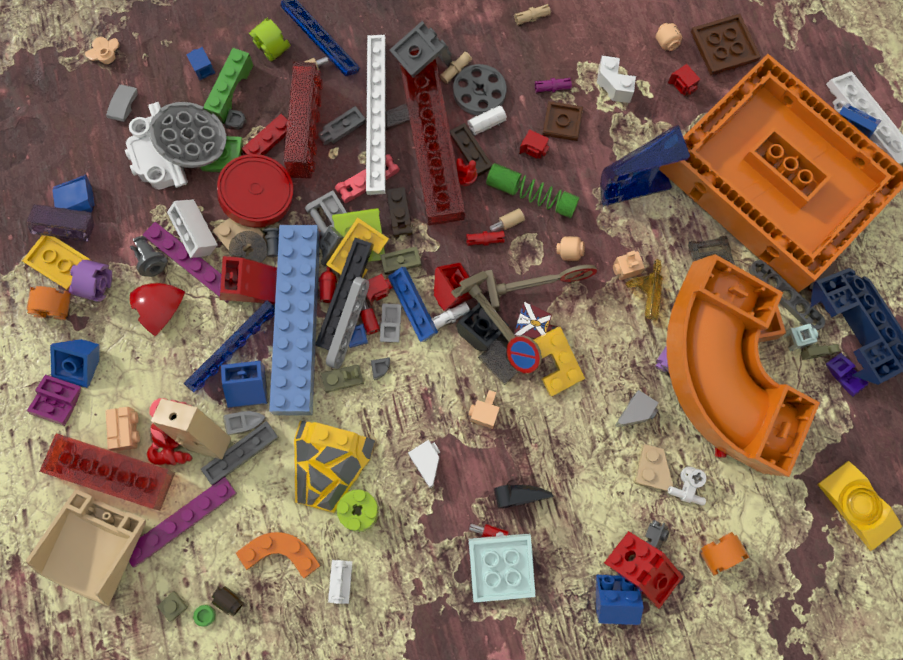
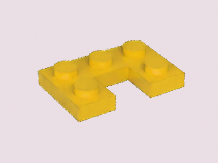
(361, 231)
(568, 370)

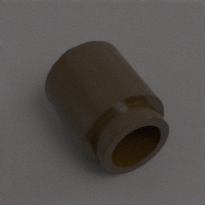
(227, 600)

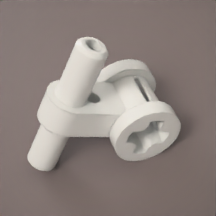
(687, 494)

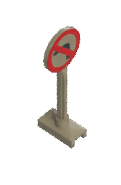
(570, 275)

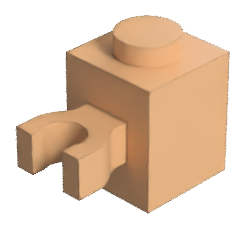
(628, 265)
(484, 412)

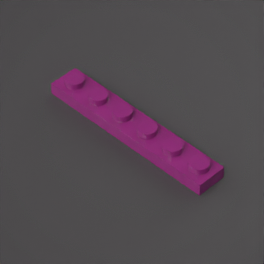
(177, 252)
(181, 521)

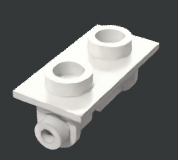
(340, 582)

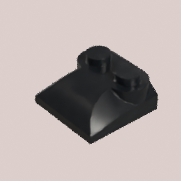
(478, 328)

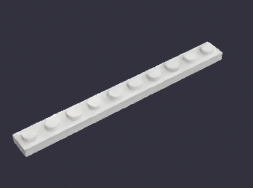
(376, 115)

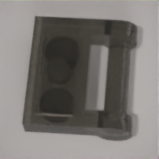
(724, 253)

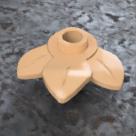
(103, 50)

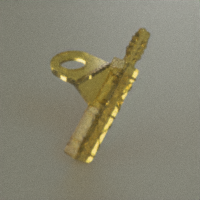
(651, 286)

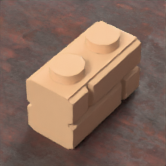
(122, 429)

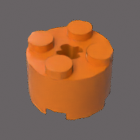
(48, 301)
(724, 554)

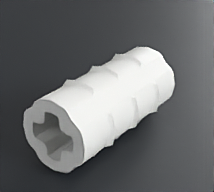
(487, 120)

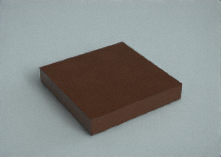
(562, 121)

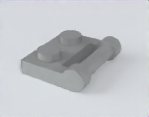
(330, 204)

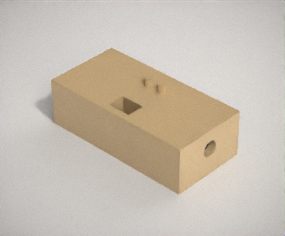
(191, 428)

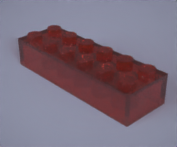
(302, 120)
(107, 472)

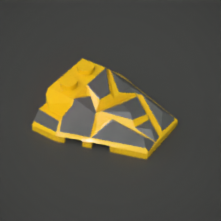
(327, 463)

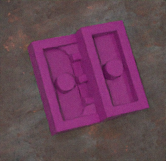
(54, 400)

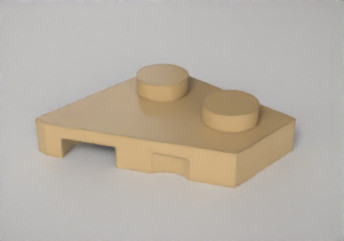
(653, 469)

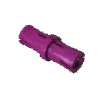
(553, 85)

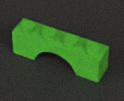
(235, 69)

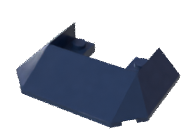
(868, 319)

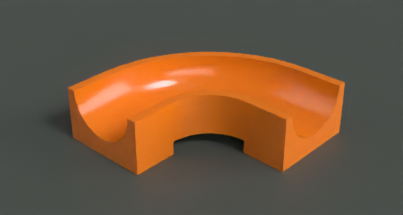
(720, 372)

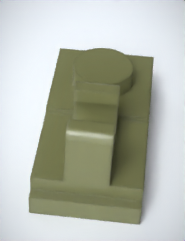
(342, 378)

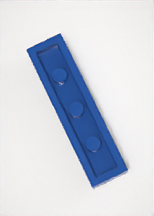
(413, 304)

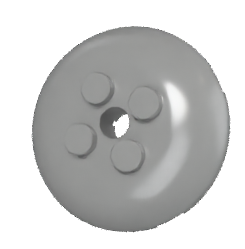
(183, 120)

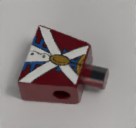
(533, 322)

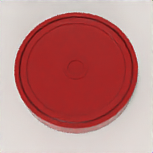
(254, 190)

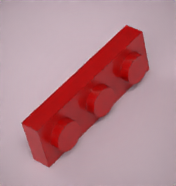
(267, 137)

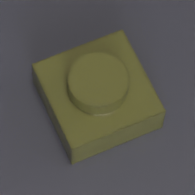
(172, 606)

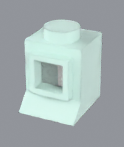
(802, 336)

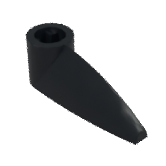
(516, 495)

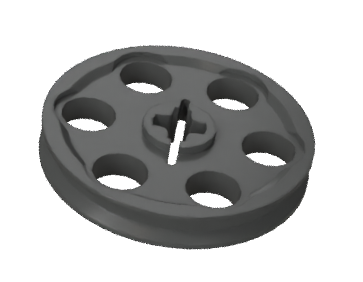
(480, 82)

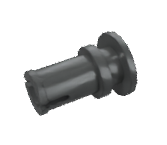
(272, 241)

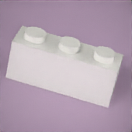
(192, 228)

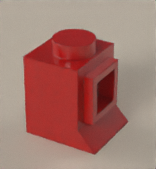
(684, 80)
(534, 145)
(378, 288)

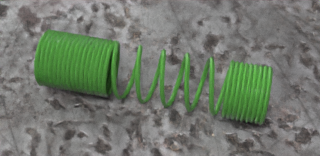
(508, 180)

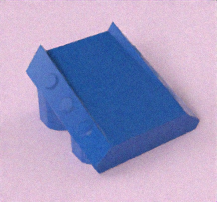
(74, 195)

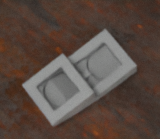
(121, 103)
(390, 323)

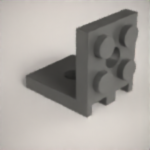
(428, 45)

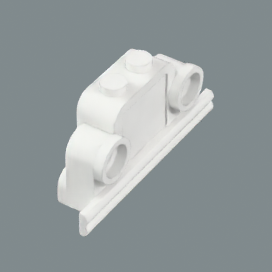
(146, 160)

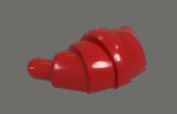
(466, 173)

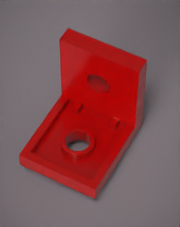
(646, 569)

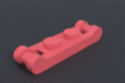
(358, 181)

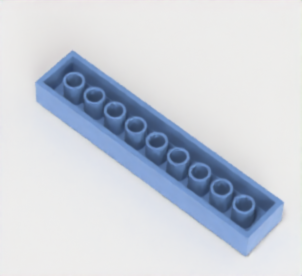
(295, 320)

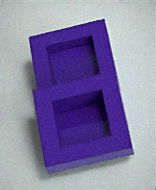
(843, 371)

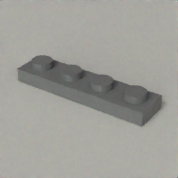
(240, 453)

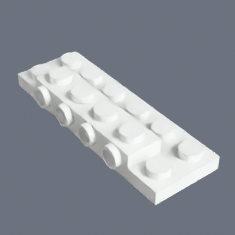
(850, 90)

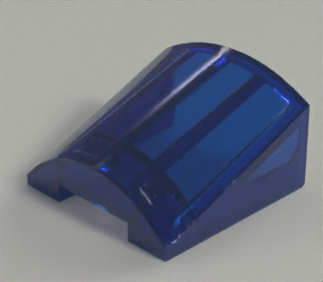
(639, 171)

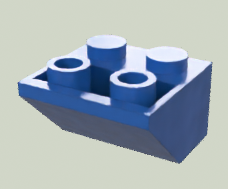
(244, 384)
(617, 601)

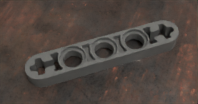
(795, 299)

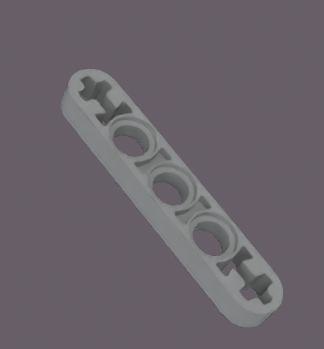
(347, 322)

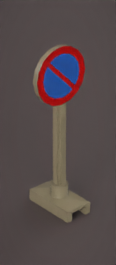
(521, 350)

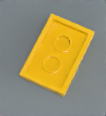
(54, 260)

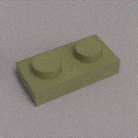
(403, 258)

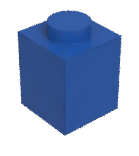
(200, 63)

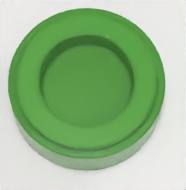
(204, 615)

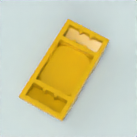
(860, 505)

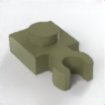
(817, 351)

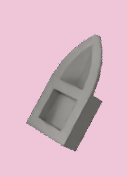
(242, 421)

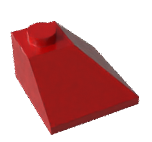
(447, 279)

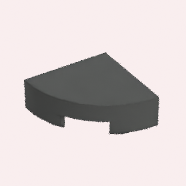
(380, 367)

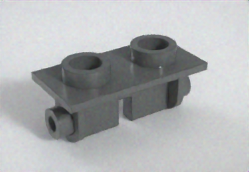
(657, 534)

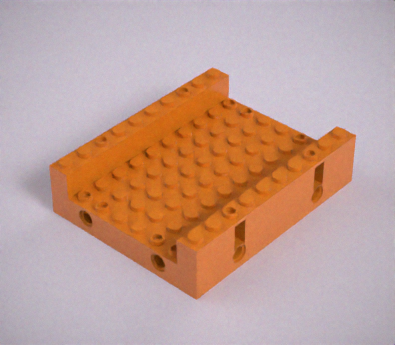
(785, 173)

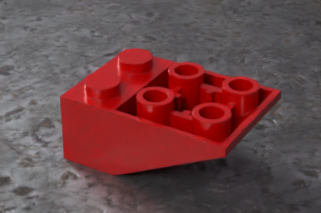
(247, 281)

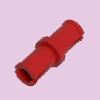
(485, 238)

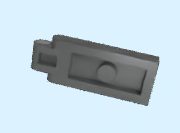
(342, 126)

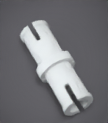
(450, 315)

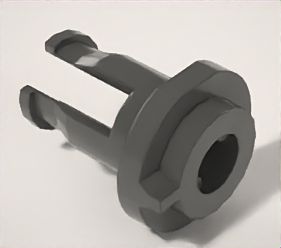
(150, 262)

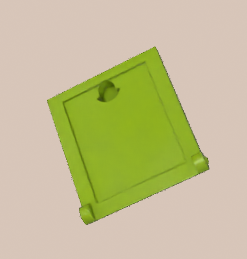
(344, 221)

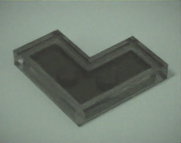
(495, 360)

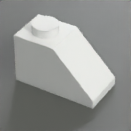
(426, 461)

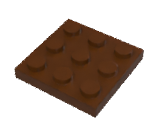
(725, 44)

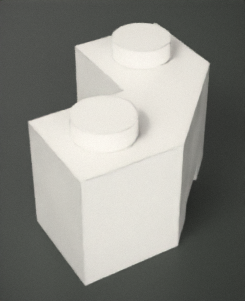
(618, 86)

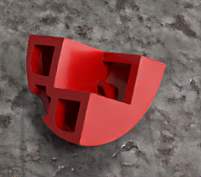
(155, 304)

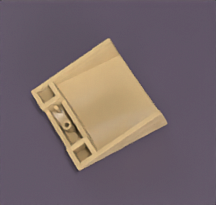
(87, 547)

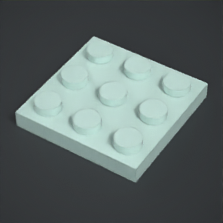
(501, 567)

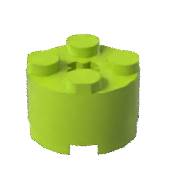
(269, 38)
(347, 506)

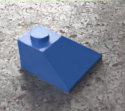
(74, 361)

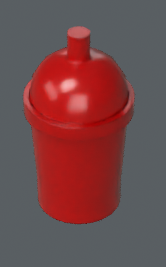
(327, 285)

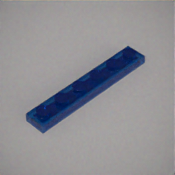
(320, 37)
(226, 350)

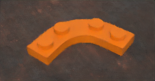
(280, 543)

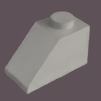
(638, 410)

